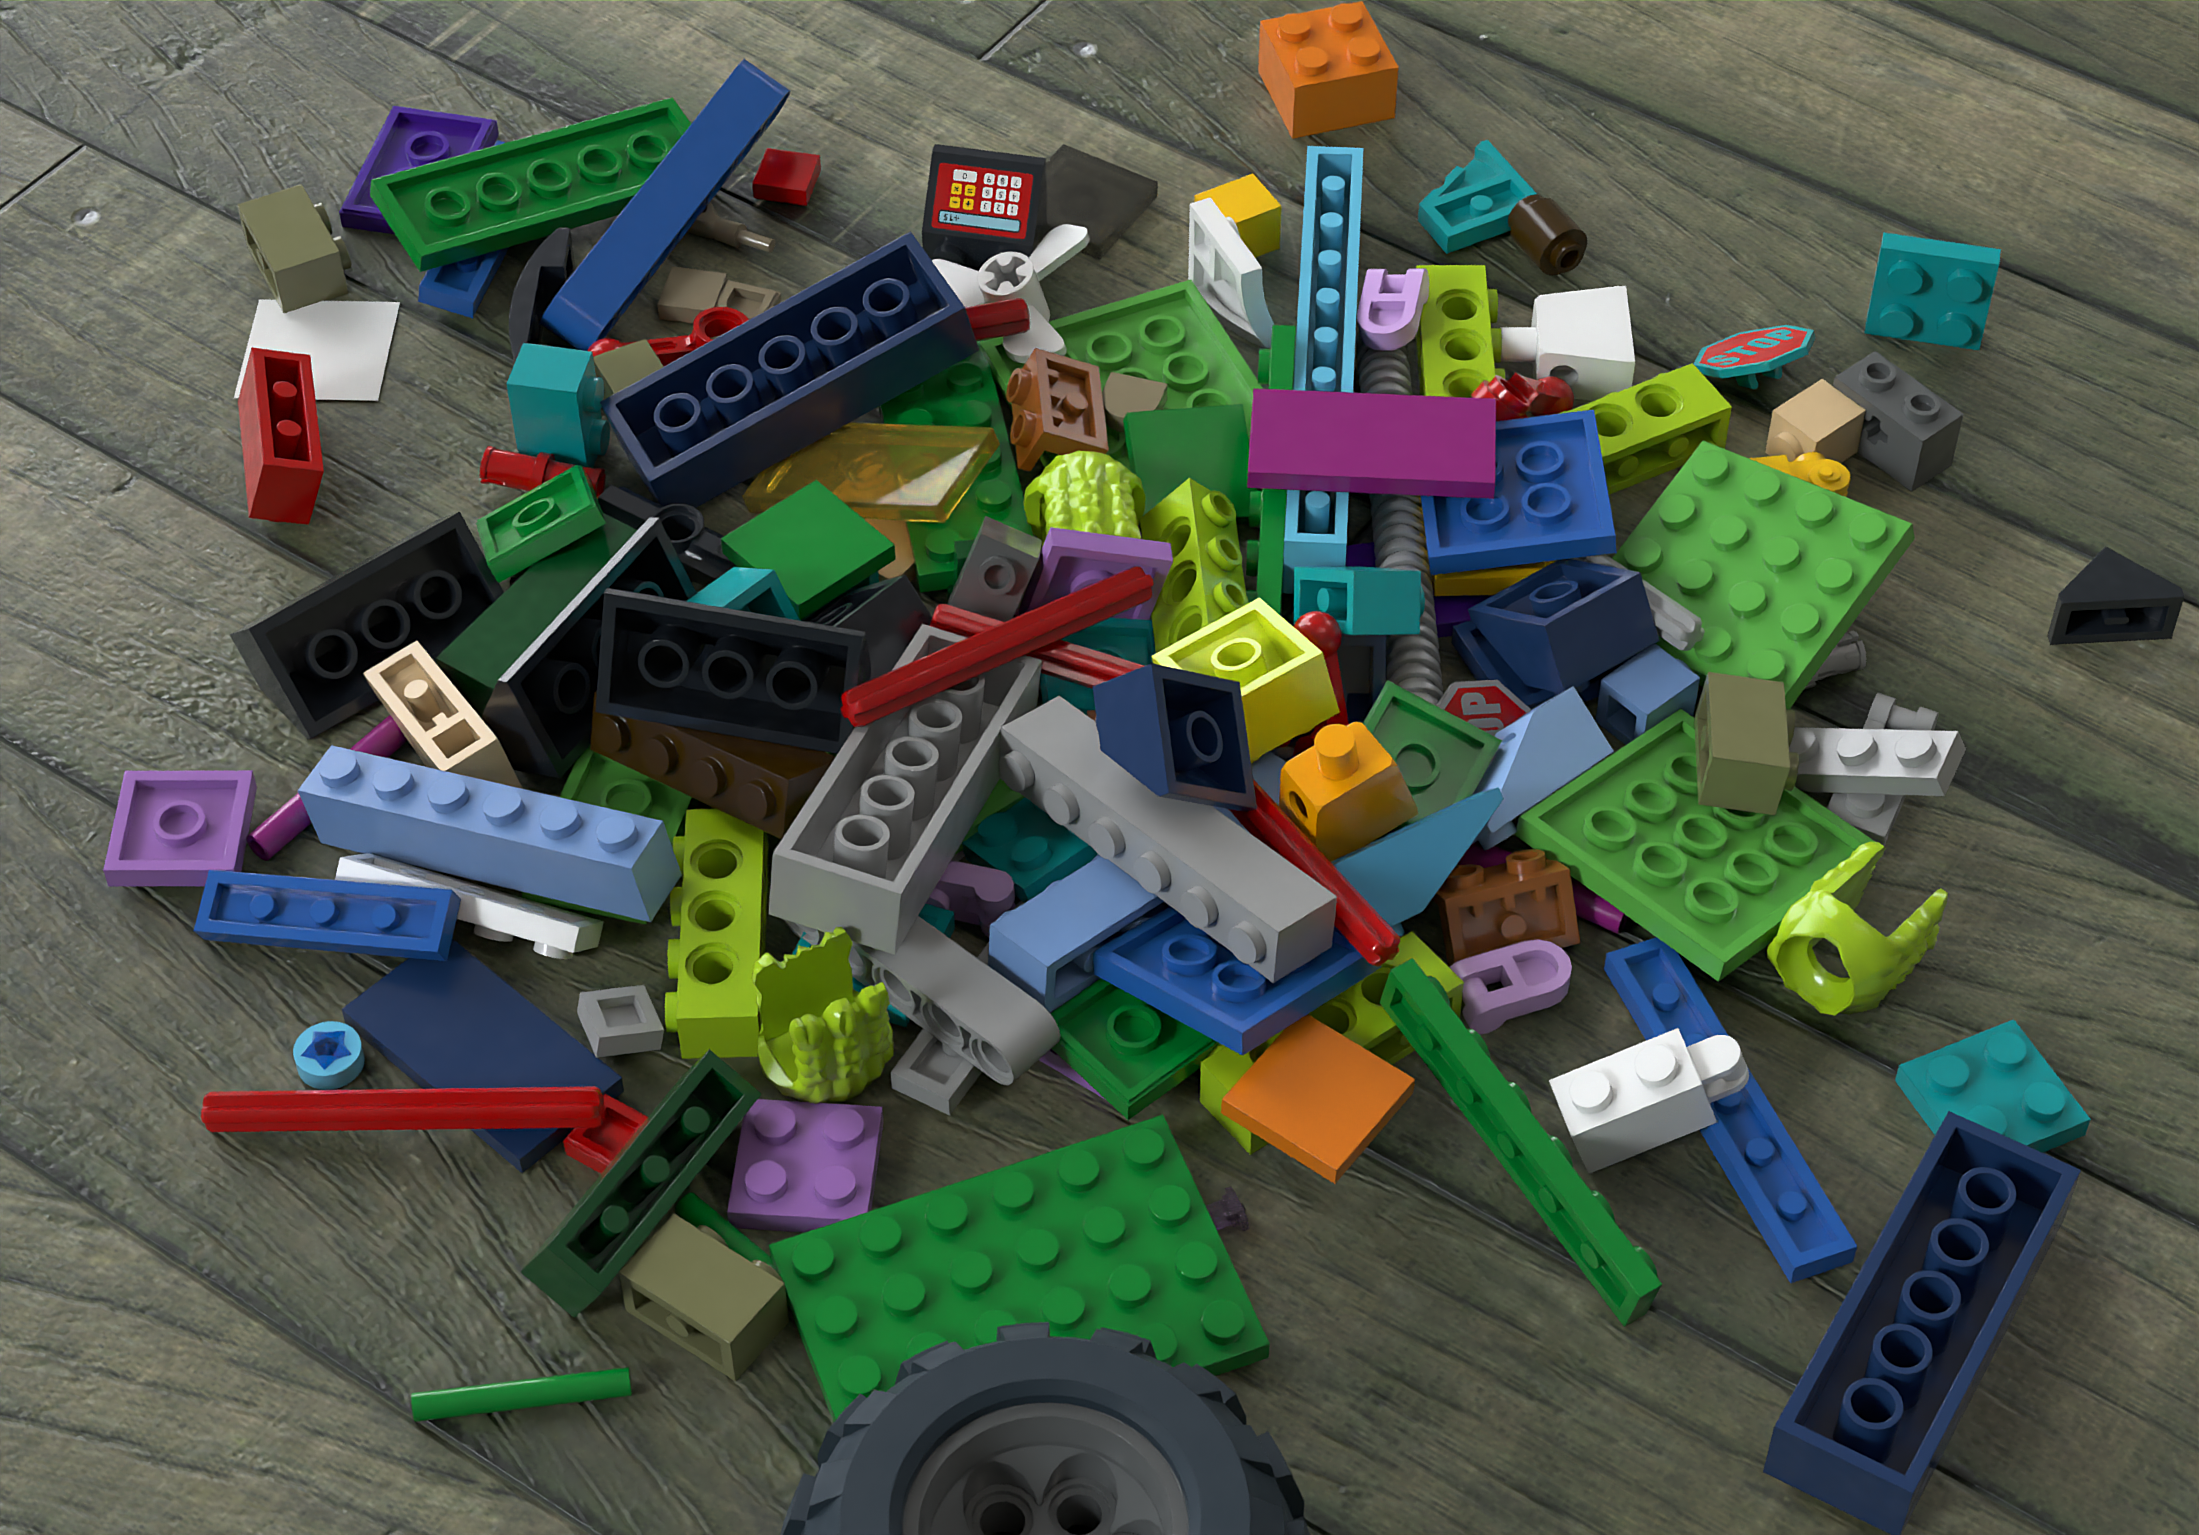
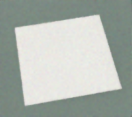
(343, 338)

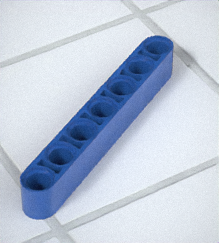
(665, 207)

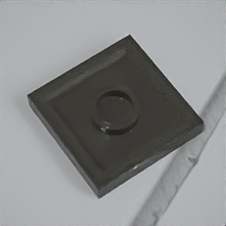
(1095, 196)

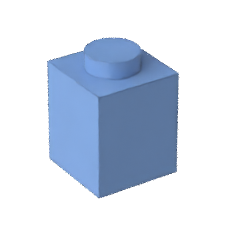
(1645, 693)

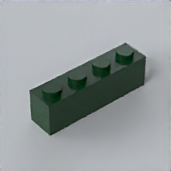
(524, 611)
(641, 1184)

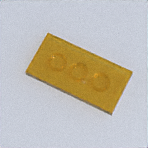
(883, 470)

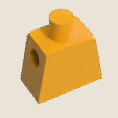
(1344, 790)

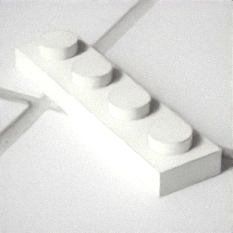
(493, 912)

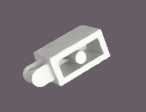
(1647, 1095)

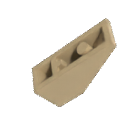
(438, 718)

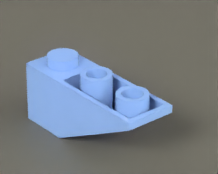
(1538, 757)

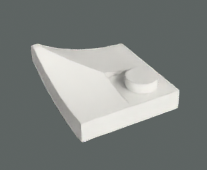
(1227, 274)

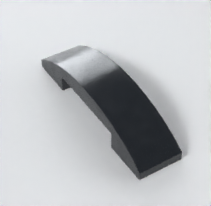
(537, 286)

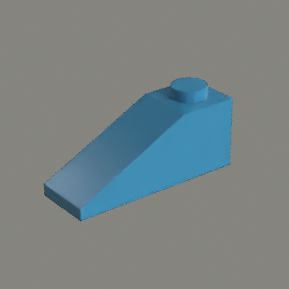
(1411, 864)

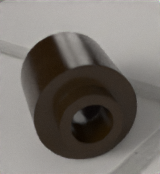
(1547, 234)

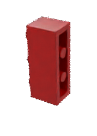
(280, 436)

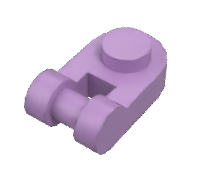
(1391, 307)
(974, 893)
(1532, 975)

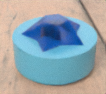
(328, 1055)

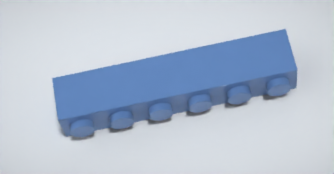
(491, 832)
(1052, 937)

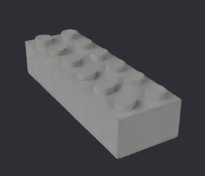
(898, 804)

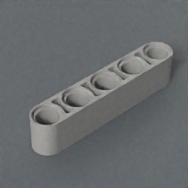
(956, 999)

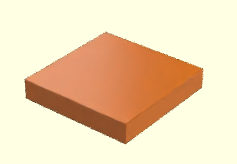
(1318, 1097)

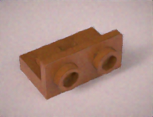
(1055, 408)
(1506, 905)

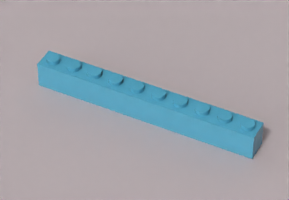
(1325, 338)

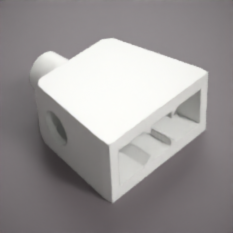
(1578, 339)

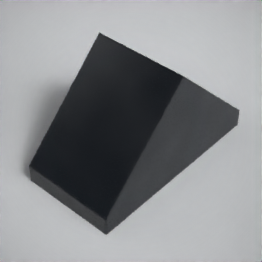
(2115, 603)

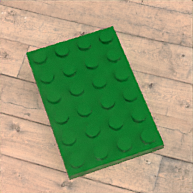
(1062, 1238)

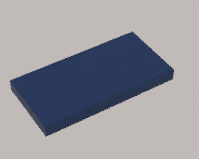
(472, 1030)

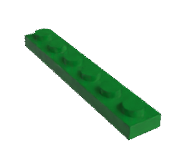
(1268, 506)
(1532, 1158)

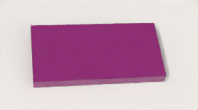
(1372, 443)

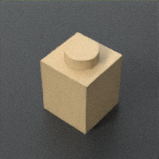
(1816, 421)

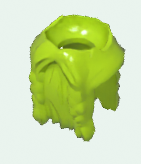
(1087, 495)
(1869, 957)
(816, 1030)

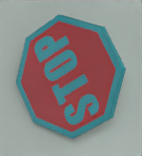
(1755, 352)

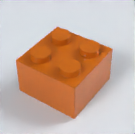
(1327, 69)

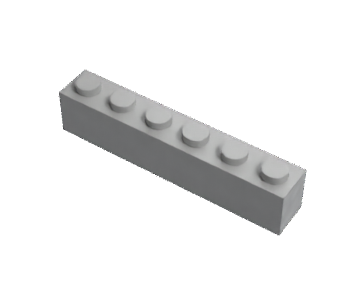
(1172, 847)

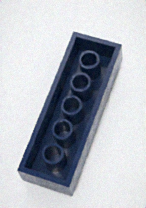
(791, 375)
(1921, 1324)

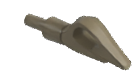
(728, 232)

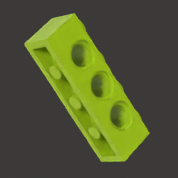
(1455, 332)
(1657, 425)
(1206, 564)
(720, 935)
(1351, 1013)

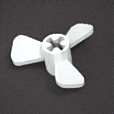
(1017, 276)

